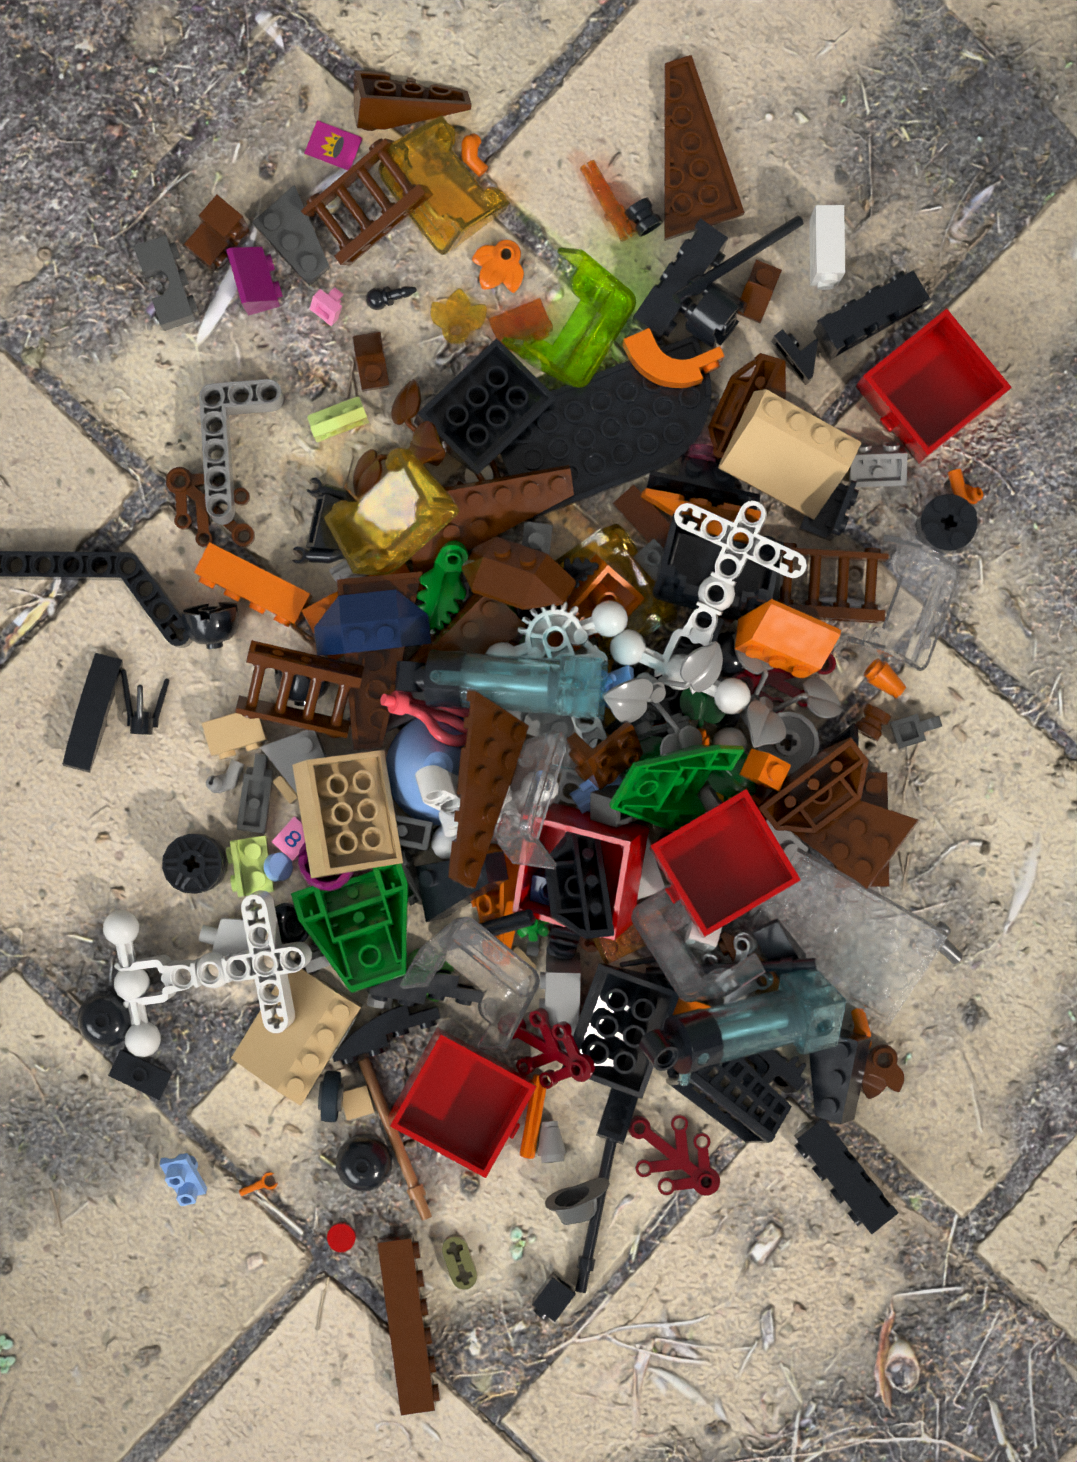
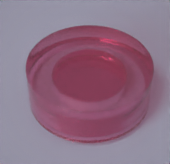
(702, 452)

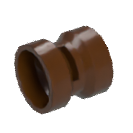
(871, 724)

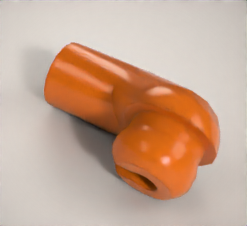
(469, 154)
(960, 488)
(860, 1023)

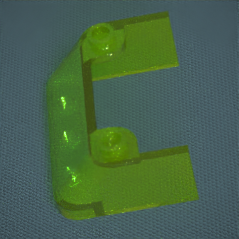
(590, 329)

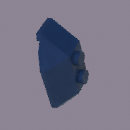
(371, 623)

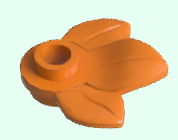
(496, 268)

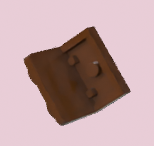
(608, 758)

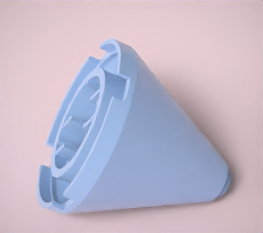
(407, 754)

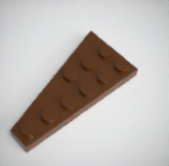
(695, 163)
(494, 507)
(367, 714)
(483, 783)
(857, 839)

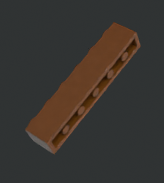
(407, 1324)

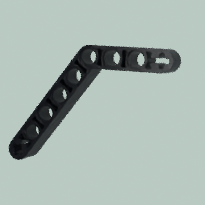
(87, 571)

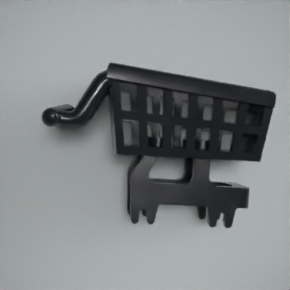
(752, 1084)

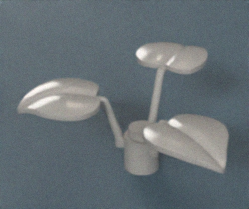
(630, 698)
(761, 716)

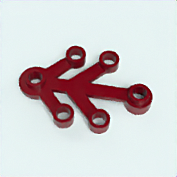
(776, 679)
(577, 1065)
(677, 1157)

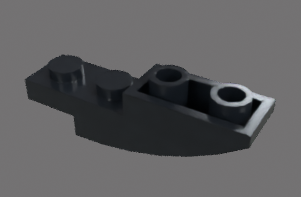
(442, 985)
(374, 1037)

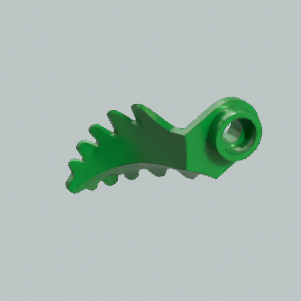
(443, 585)

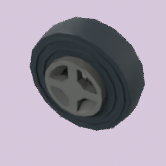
(330, 1096)

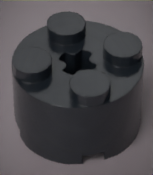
(714, 315)
(961, 517)

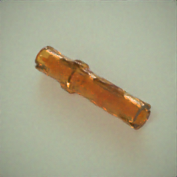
(607, 200)

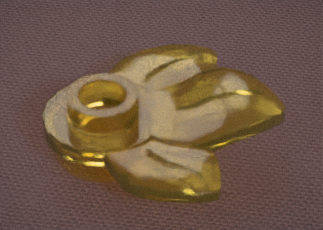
(458, 313)

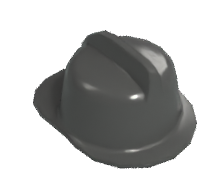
(577, 1202)

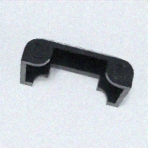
(691, 559)

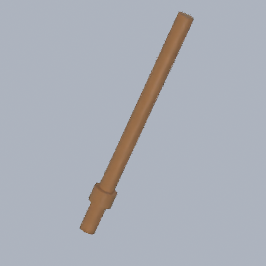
(415, 1190)

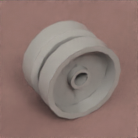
(802, 738)

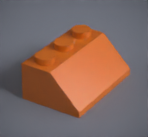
(786, 638)

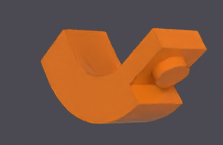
(664, 370)

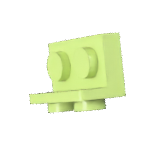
(337, 419)
(248, 863)

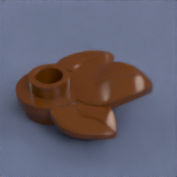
(882, 1075)

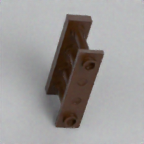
(392, 213)
(841, 609)
(305, 664)

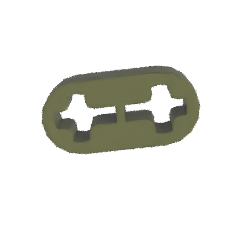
(466, 1260)

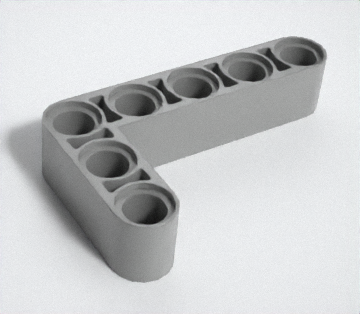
(221, 439)

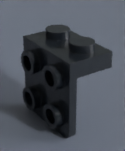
(832, 519)

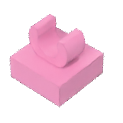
(327, 305)

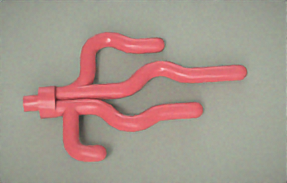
(404, 703)

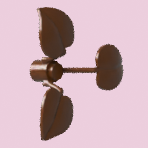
(424, 443)

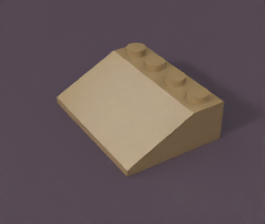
(788, 453)
(347, 813)
(300, 1053)

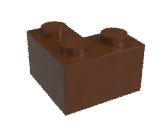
(220, 230)

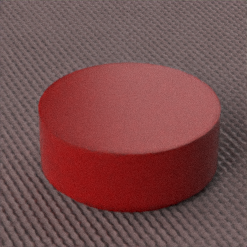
(341, 1237)

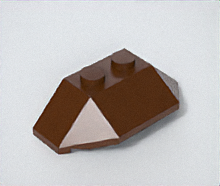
(760, 374)
(516, 575)
(818, 789)

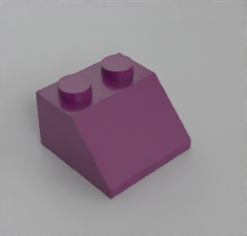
(254, 279)

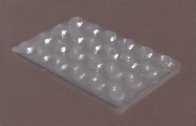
(859, 937)

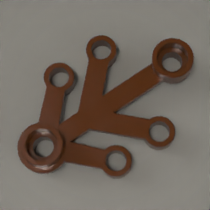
(189, 489)

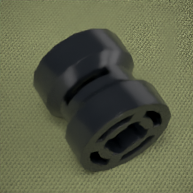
(643, 216)

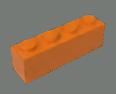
(253, 584)

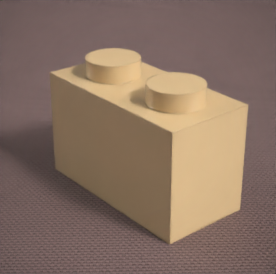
(234, 733)

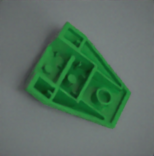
(667, 785)
(360, 925)

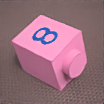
(291, 838)

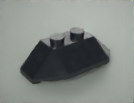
(579, 887)

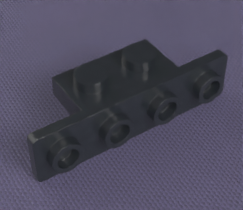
(702, 480)

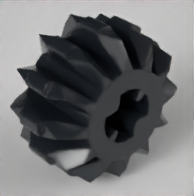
(562, 942)

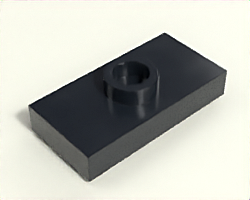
(140, 1074)
(617, 1116)

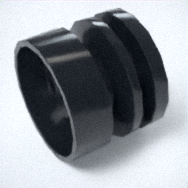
(208, 853)

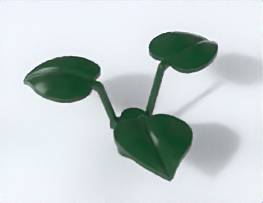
(703, 707)

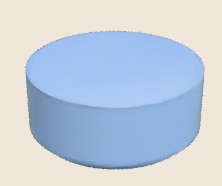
(278, 867)

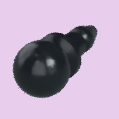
(379, 298)

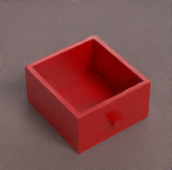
(932, 386)
(622, 855)
(724, 863)
(461, 1102)

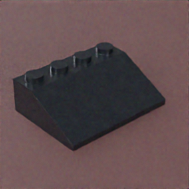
(486, 407)
(614, 1020)

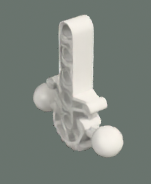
(607, 619)
(439, 791)

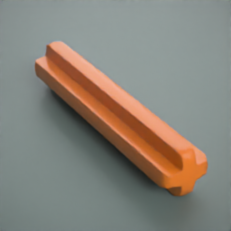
(533, 1120)

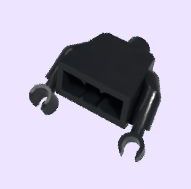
(320, 538)

